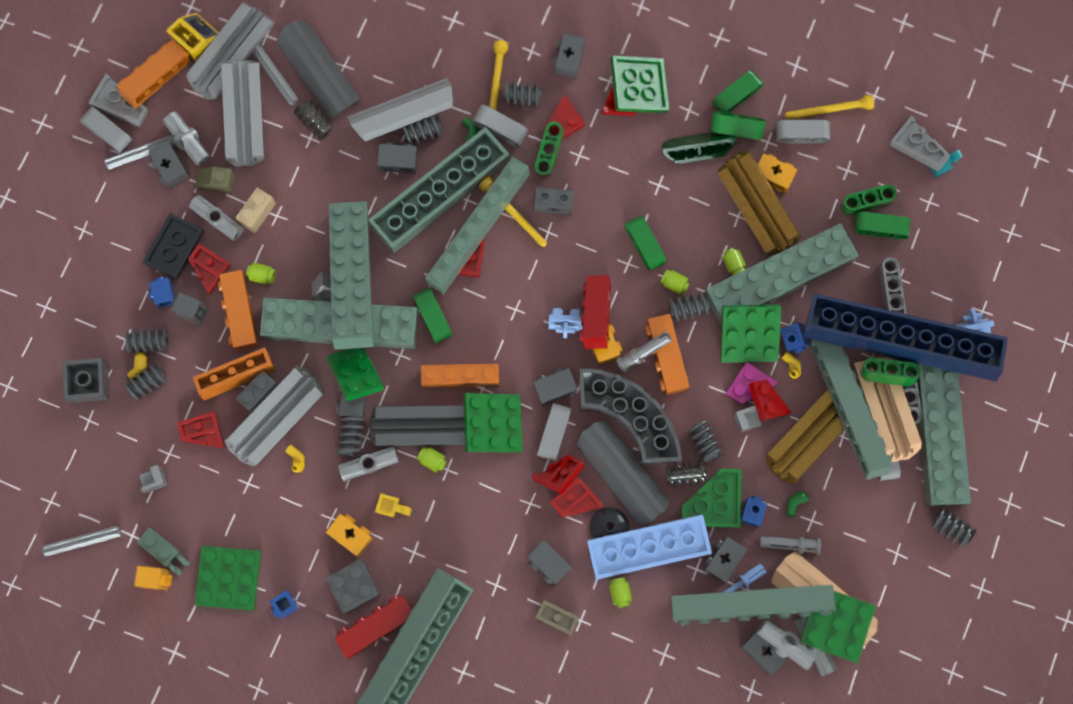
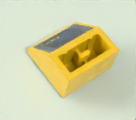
(192, 34)

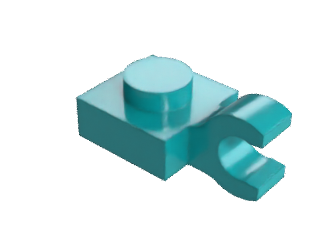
(954, 157)

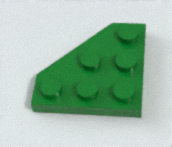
(717, 500)

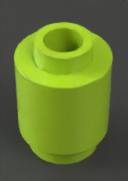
(734, 261)
(261, 273)
(675, 282)
(432, 459)
(620, 592)

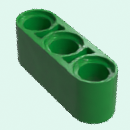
(738, 92)
(737, 125)
(549, 139)
(875, 194)
(882, 225)
(645, 242)
(432, 315)
(882, 376)

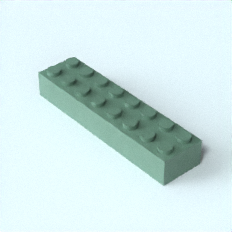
(439, 190)
(785, 271)
(350, 275)
(312, 323)
(942, 439)
(418, 641)

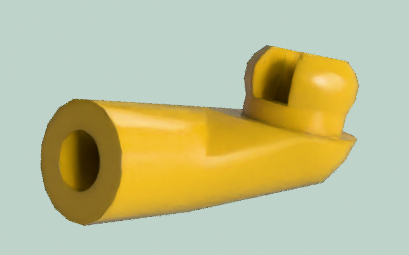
(140, 362)
(794, 365)
(298, 459)

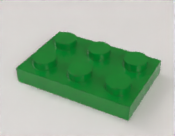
(354, 373)

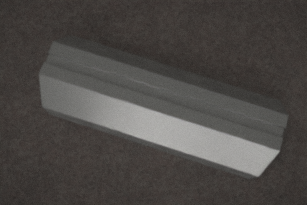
(316, 68)
(417, 426)
(622, 472)

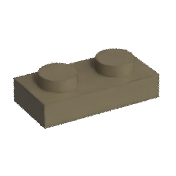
(557, 617)

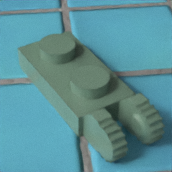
(161, 550)

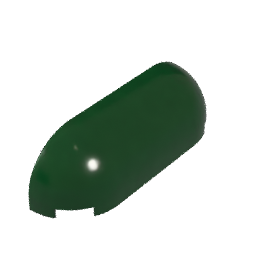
(698, 147)

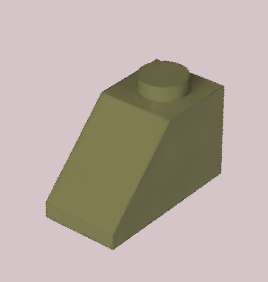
(216, 179)

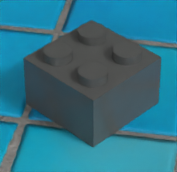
(85, 380)
(353, 586)

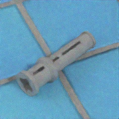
(637, 355)
(800, 545)

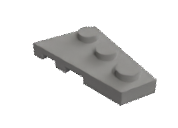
(109, 101)
(919, 145)

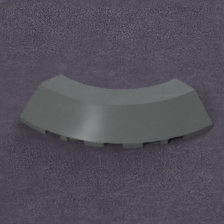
(634, 411)

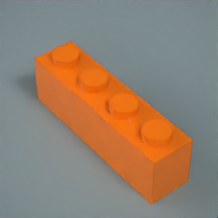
(153, 73)
(238, 310)
(668, 358)
(233, 374)
(460, 375)

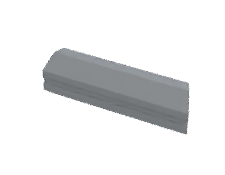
(233, 42)
(403, 110)
(242, 112)
(274, 416)

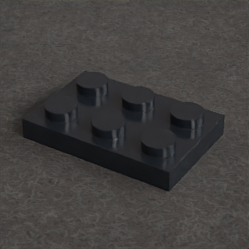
(173, 246)

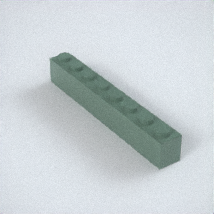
(478, 225)
(852, 409)
(753, 603)

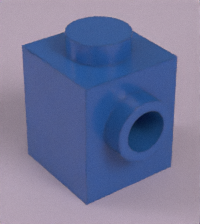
(162, 292)
(794, 338)
(753, 511)
(284, 604)

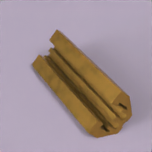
(758, 203)
(806, 441)

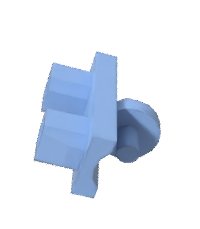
(565, 323)
(980, 325)

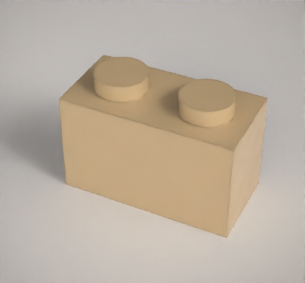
(255, 210)

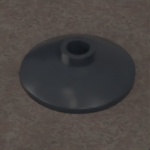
(606, 516)

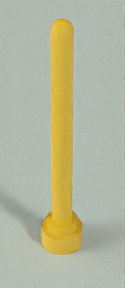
(500, 48)
(866, 103)
(485, 186)

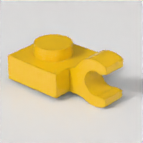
(390, 506)

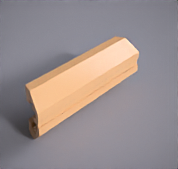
(891, 414)
(798, 572)

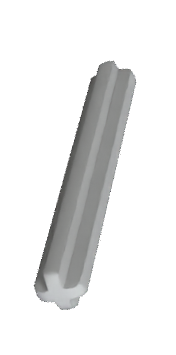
(275, 75)
(136, 153)
(81, 541)

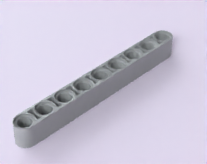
(898, 296)

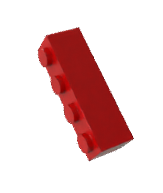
(596, 312)
(373, 628)

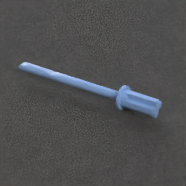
(748, 578)

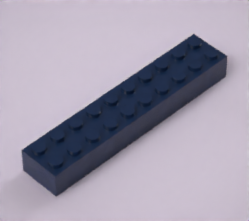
(906, 337)

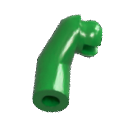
(472, 129)
(795, 500)

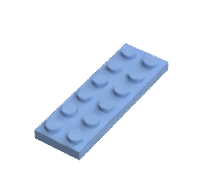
(649, 546)

